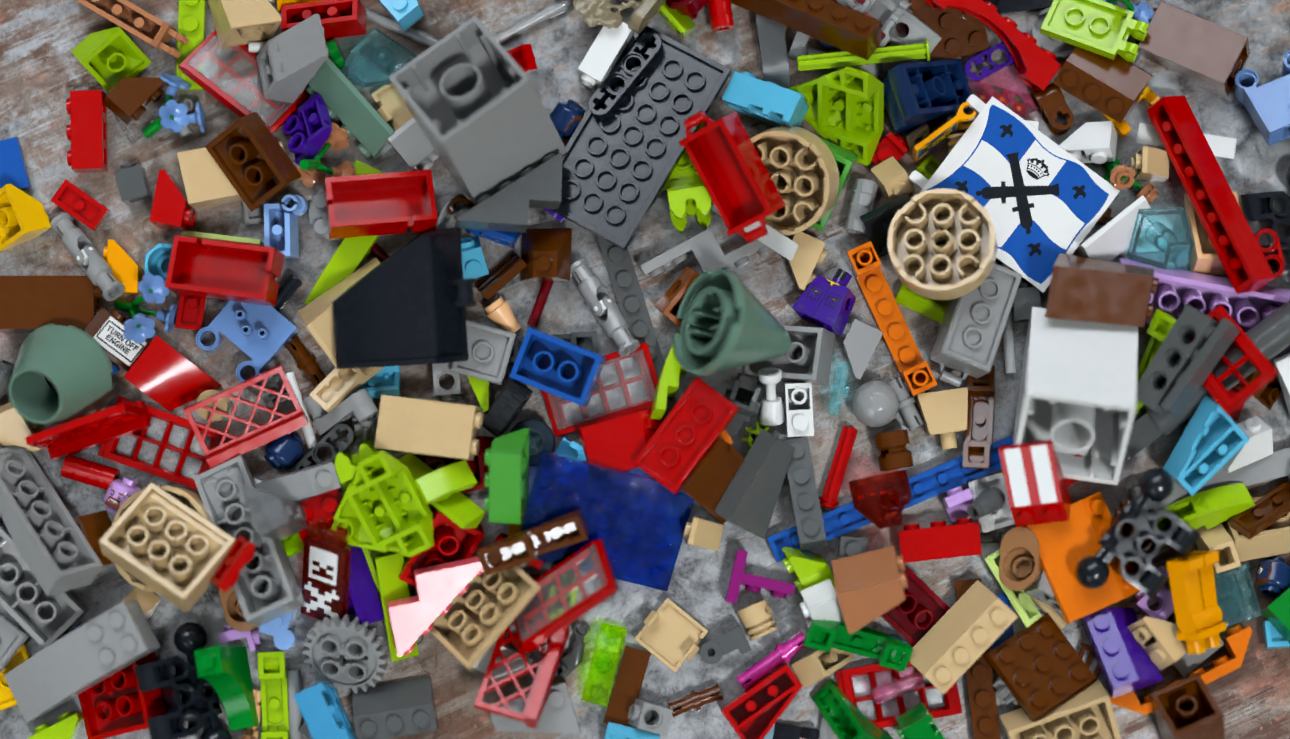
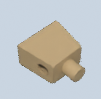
(944, 414)

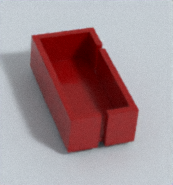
(380, 204)
(224, 271)

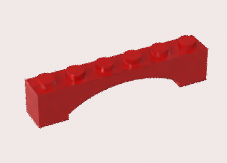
(1033, 64)

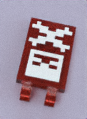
(325, 571)

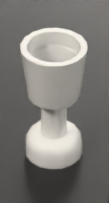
(771, 406)

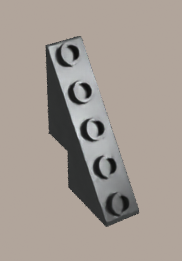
(510, 206)

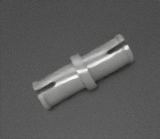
(907, 405)

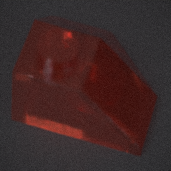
(882, 497)

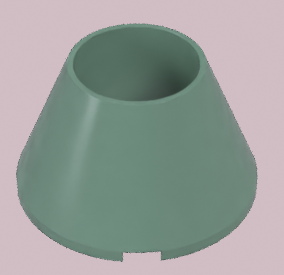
(75, 367)

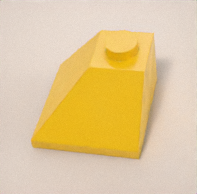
(20, 217)

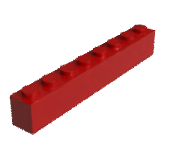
(1210, 194)

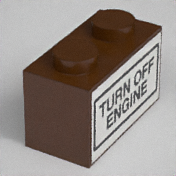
(109, 330)

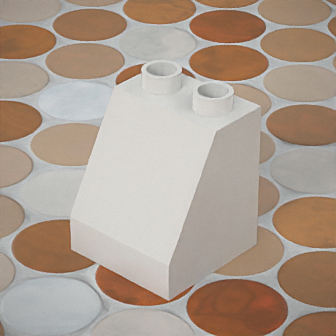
(1079, 393)

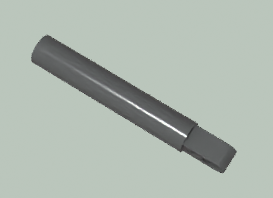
(1269, 336)

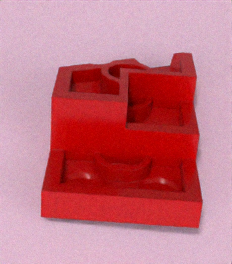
(169, 376)

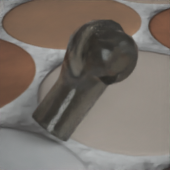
(992, 537)

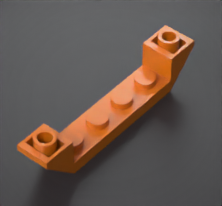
(889, 319)
(1236, 644)

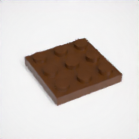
(959, 31)
(1040, 667)

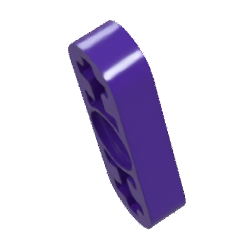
(977, 61)

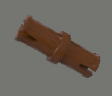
(305, 361)
(695, 700)

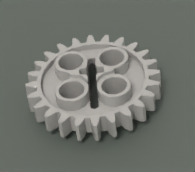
(345, 653)

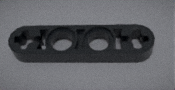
(621, 72)

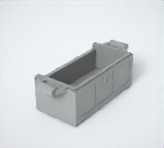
(975, 326)

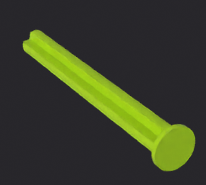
(880, 55)

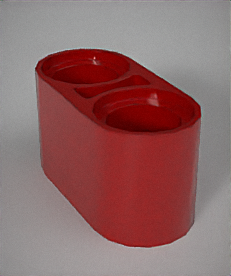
(1274, 251)

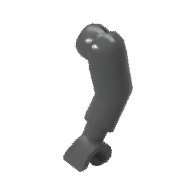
(575, 656)

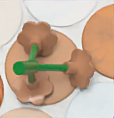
(313, 169)

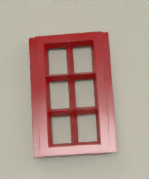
(1251, 353)

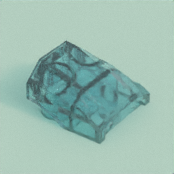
(1236, 595)

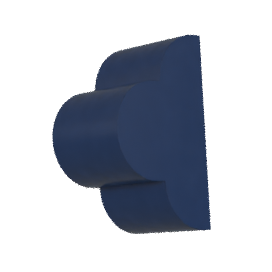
(924, 93)

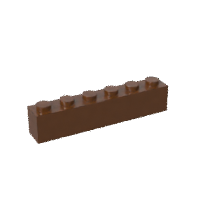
(823, 21)

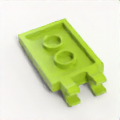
(1095, 27)

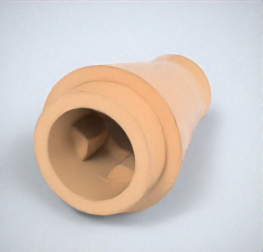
(502, 315)

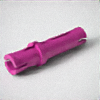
(772, 661)

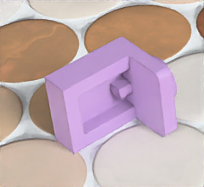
(957, 503)
(231, 634)

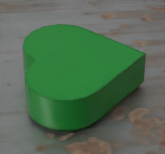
(336, 53)

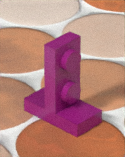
(753, 582)

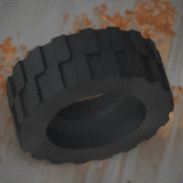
(507, 408)

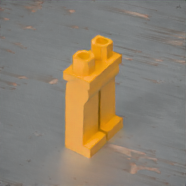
(1196, 600)

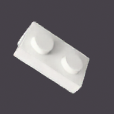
(1001, 517)

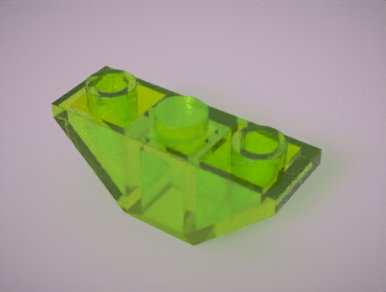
(604, 664)

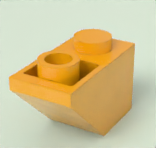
(124, 267)

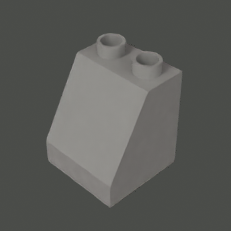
(477, 109)

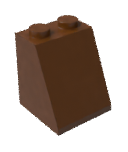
(1187, 711)

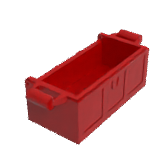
(732, 173)

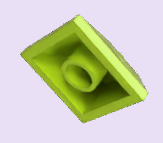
(110, 56)

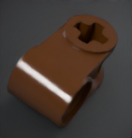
(1053, 104)

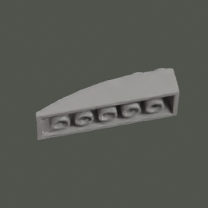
(43, 526)
(267, 582)
(24, 599)
(81, 659)

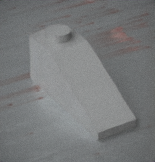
(303, 482)

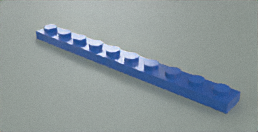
(922, 488)

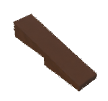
(533, 542)

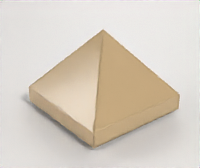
(917, 135)

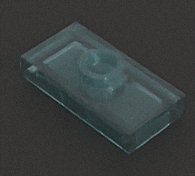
(839, 390)

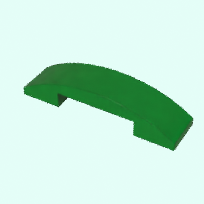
(865, 642)

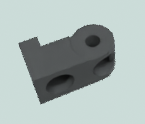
(715, 648)

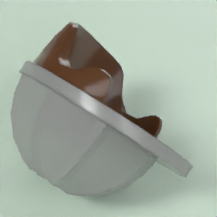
(448, 207)

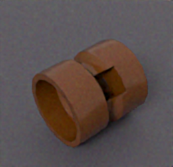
(893, 450)

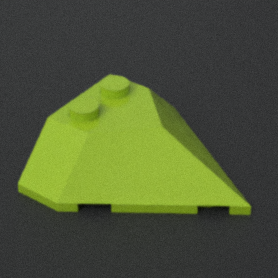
(846, 109)
(385, 509)

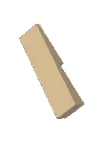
(340, 385)

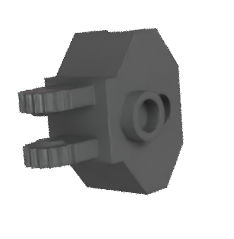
(746, 401)

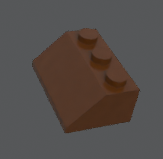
(1103, 82)
(253, 161)

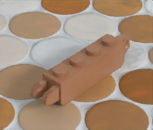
(137, 22)

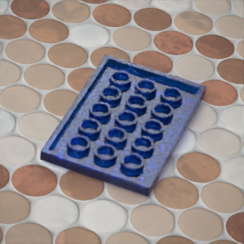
(627, 511)

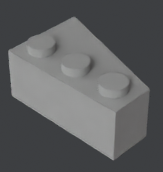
(556, 717)

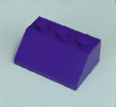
(363, 597)
(1118, 653)

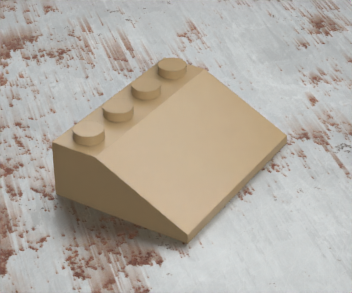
(167, 546)
(483, 613)
(1080, 716)

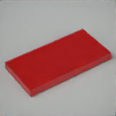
(686, 435)

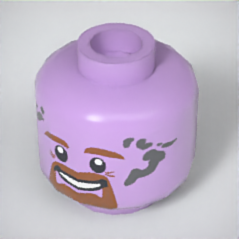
(119, 492)

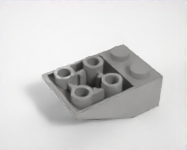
(292, 60)

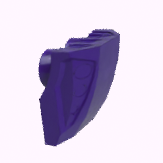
(308, 128)

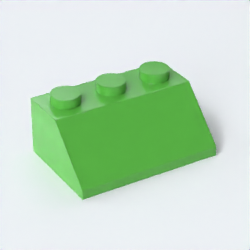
(508, 477)

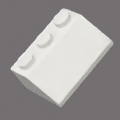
(1115, 236)

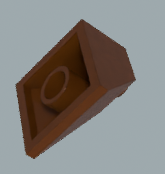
(546, 254)

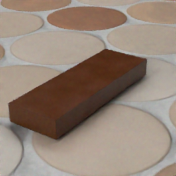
(1264, 513)
(627, 685)

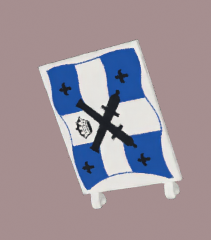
(1029, 186)

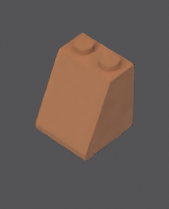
(869, 585)

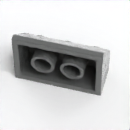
(395, 709)

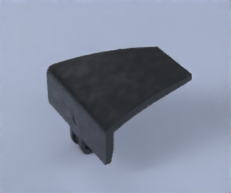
(407, 307)

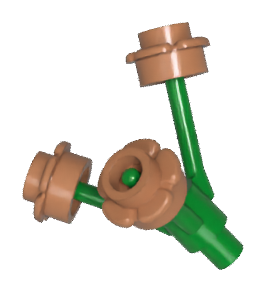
(1122, 177)

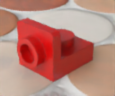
(890, 146)

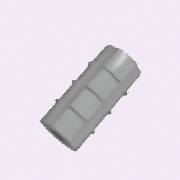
(861, 203)

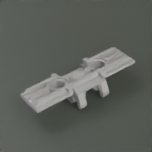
(893, 12)

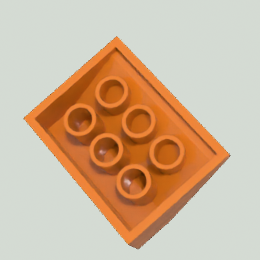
(1067, 543)

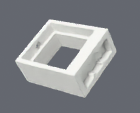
(603, 55)

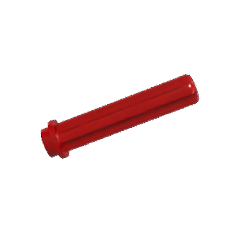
(838, 467)

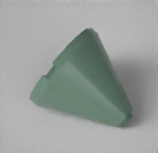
(725, 326)

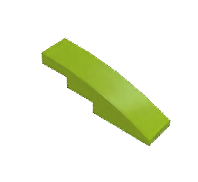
(344, 262)
(667, 384)

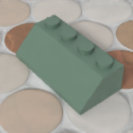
(352, 110)

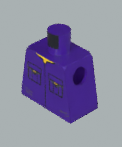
(827, 302)

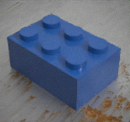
(557, 366)

